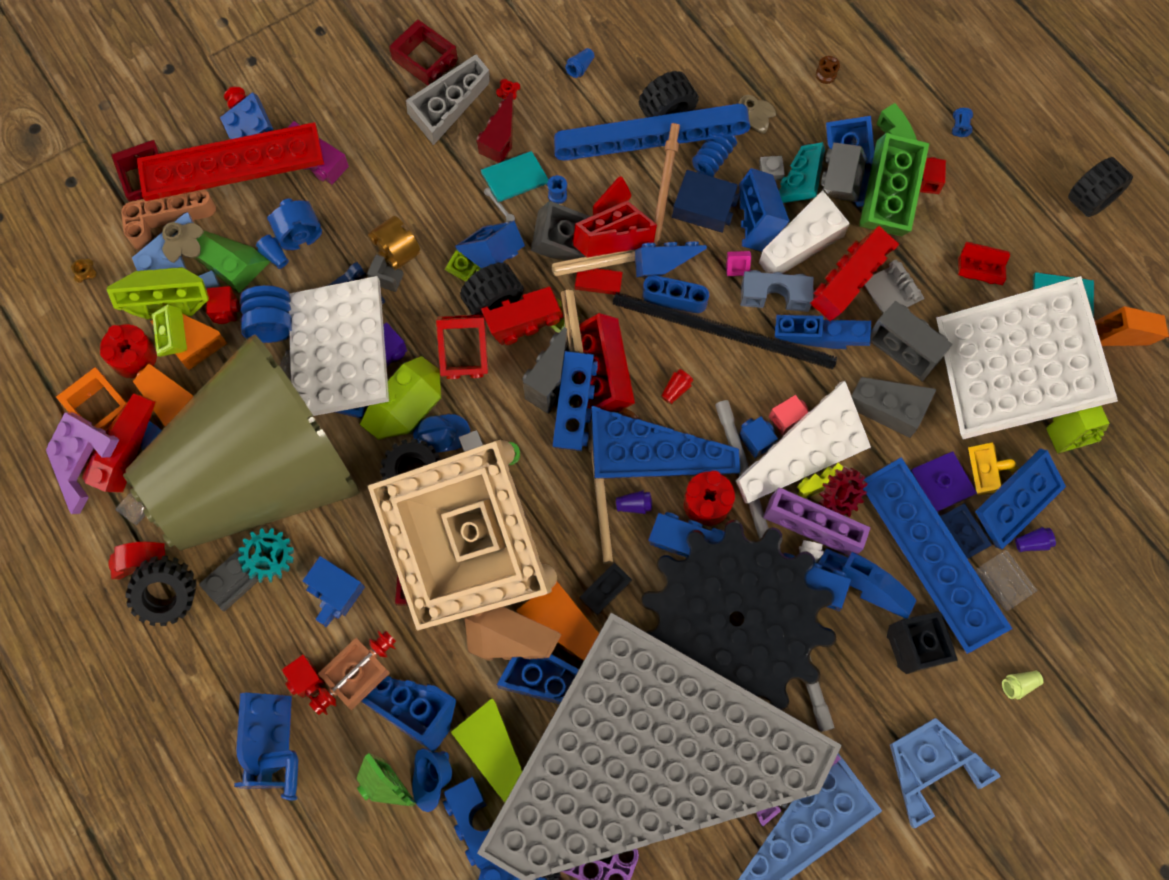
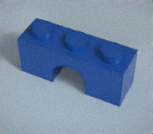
(463, 803)

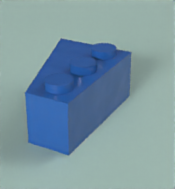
(762, 209)

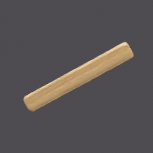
(584, 263)

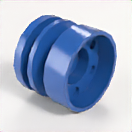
(266, 313)

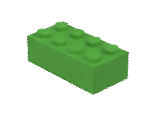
(894, 184)

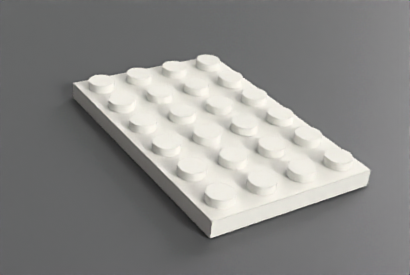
(339, 346)

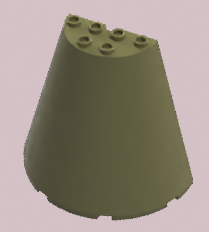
(237, 456)

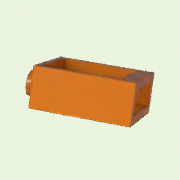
(84, 389)

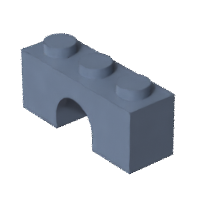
(794, 288)

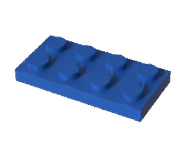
(1020, 498)

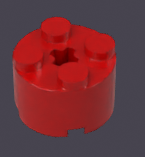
(127, 350)
(706, 511)

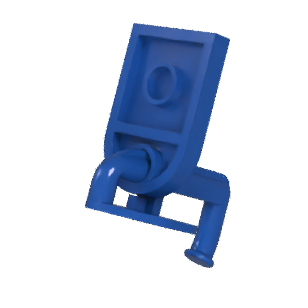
(265, 743)

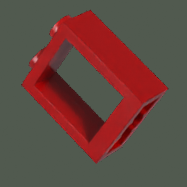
(458, 322)

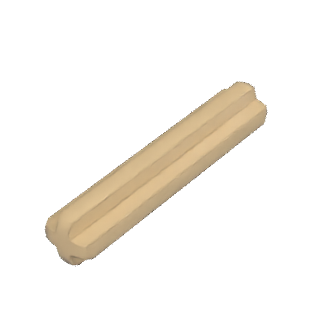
(571, 321)

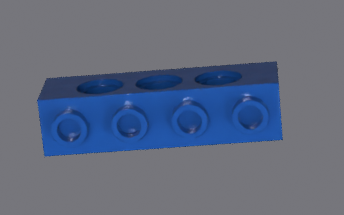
(574, 364)

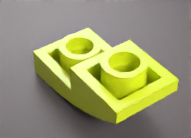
(813, 486)

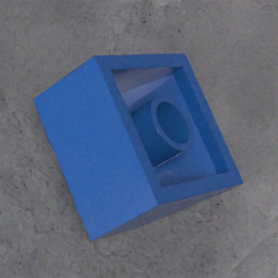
(492, 244)

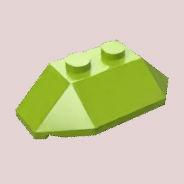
(151, 290)
(412, 395)

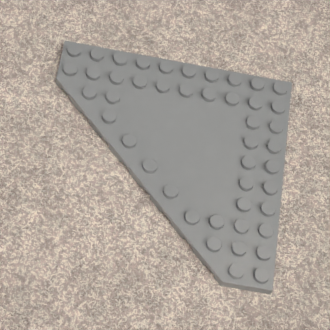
(646, 755)

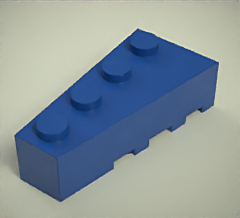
(538, 678)

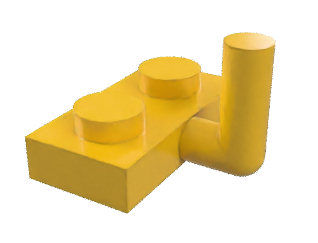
(987, 468)

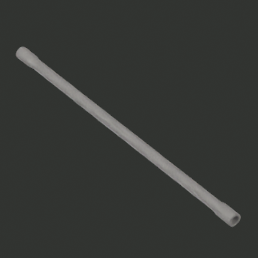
(727, 420)

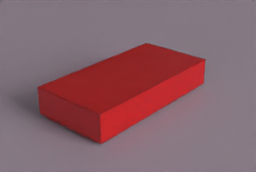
(599, 281)

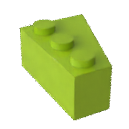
(1078, 429)

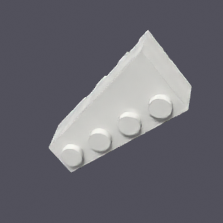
(805, 235)

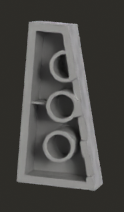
(447, 98)

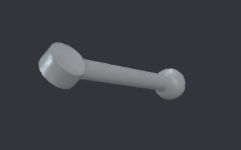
(509, 217)

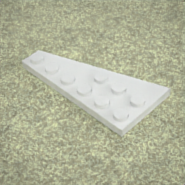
(814, 443)

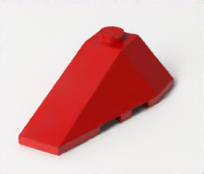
(129, 428)

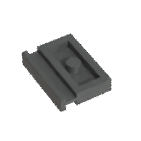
(228, 582)

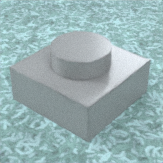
(772, 165)

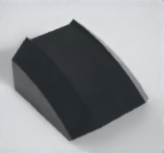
(921, 643)

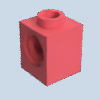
(788, 414)

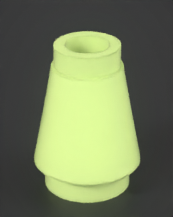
(1021, 684)

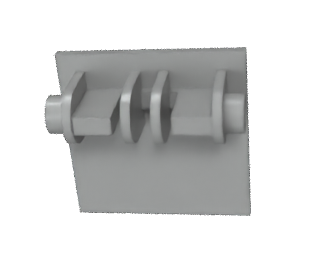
(893, 285)

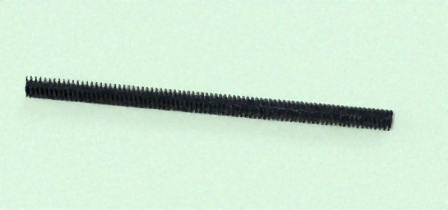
(725, 330)

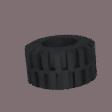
(668, 95)
(1100, 186)
(490, 288)
(406, 454)
(157, 609)

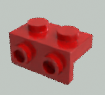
(983, 263)

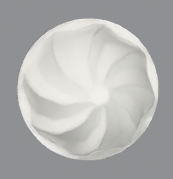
(813, 548)

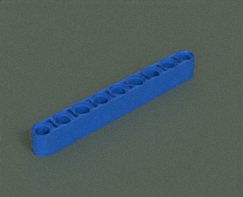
(651, 132)

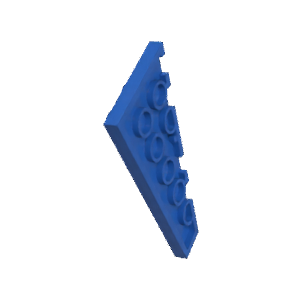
(643, 449)

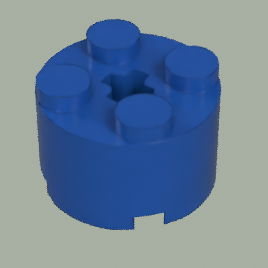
(294, 224)

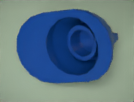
(442, 432)
(430, 775)

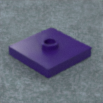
(944, 481)

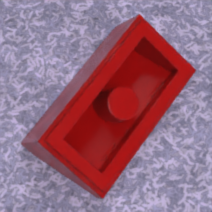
(614, 195)

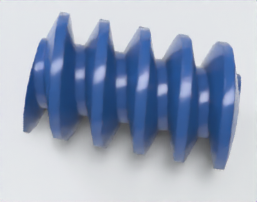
(713, 155)

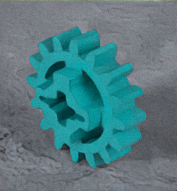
(274, 549)

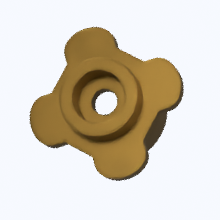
(80, 265)

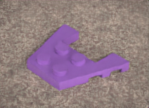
(70, 451)

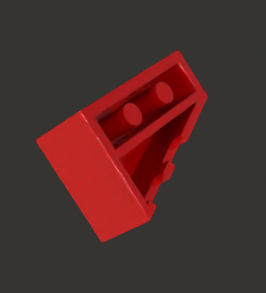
(523, 316)

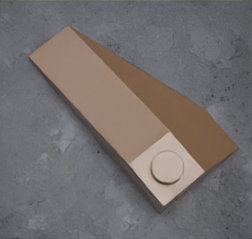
(508, 635)

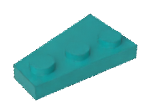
(804, 175)

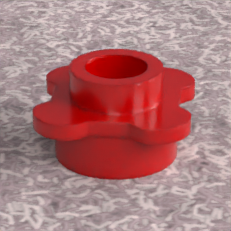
(505, 84)

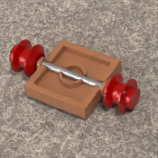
(353, 673)

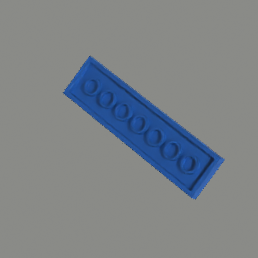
(935, 556)

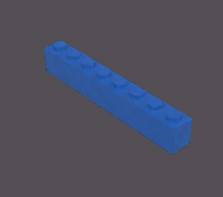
(671, 535)

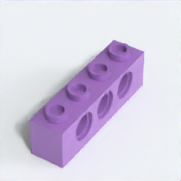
(816, 522)

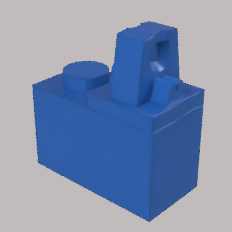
(337, 590)

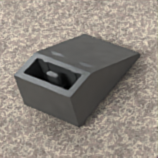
(543, 381)

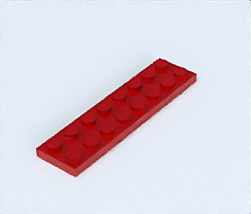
(229, 161)

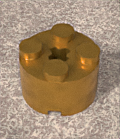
(394, 242)

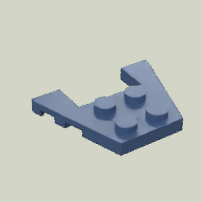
(153, 258)
(928, 756)

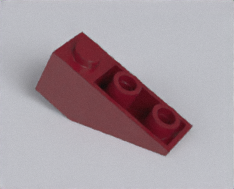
(498, 136)

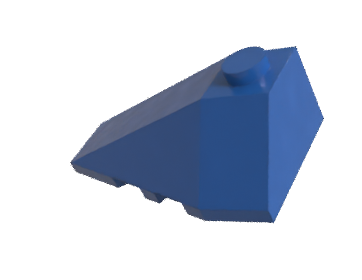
(858, 133)
(414, 708)

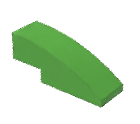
(895, 122)

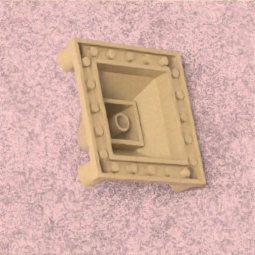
(460, 536)

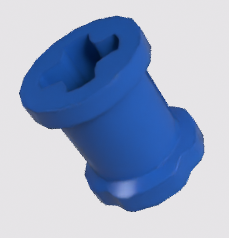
(962, 122)
(557, 189)

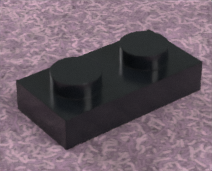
(605, 589)

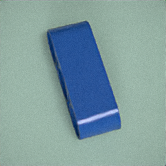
(683, 302)

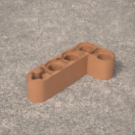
(196, 203)

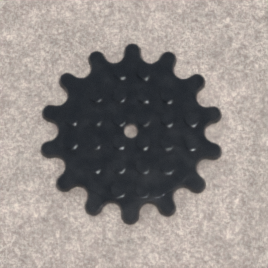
(765, 588)

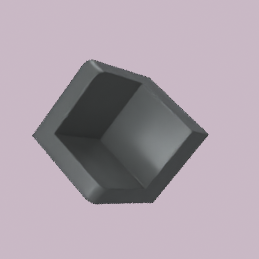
(387, 275)

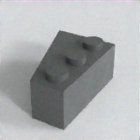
(892, 403)

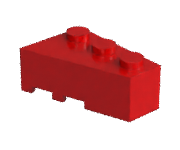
(614, 231)

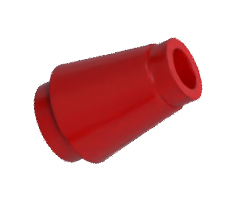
(677, 386)

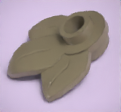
(758, 113)
(183, 243)

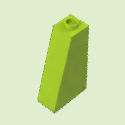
(490, 748)

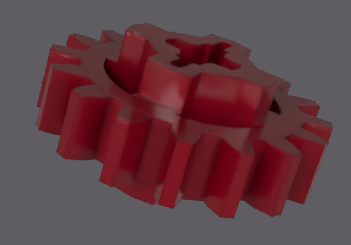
(841, 494)

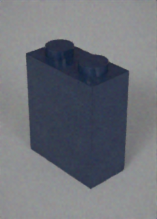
(705, 201)

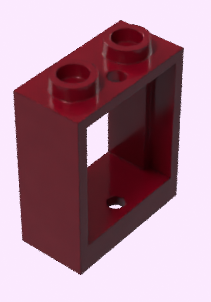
(411, 39)
(127, 160)

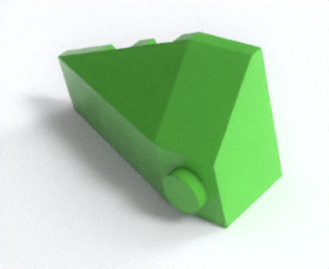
(230, 260)
(381, 783)

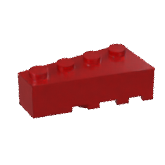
(852, 273)

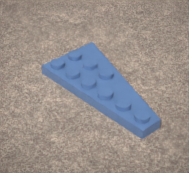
(813, 826)

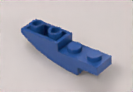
(822, 333)
(874, 582)

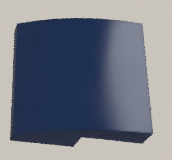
(966, 531)

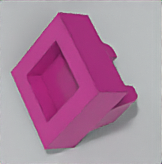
(738, 263)

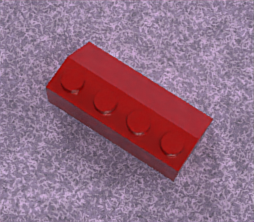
(612, 383)

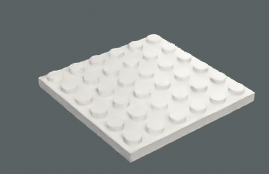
(1025, 359)

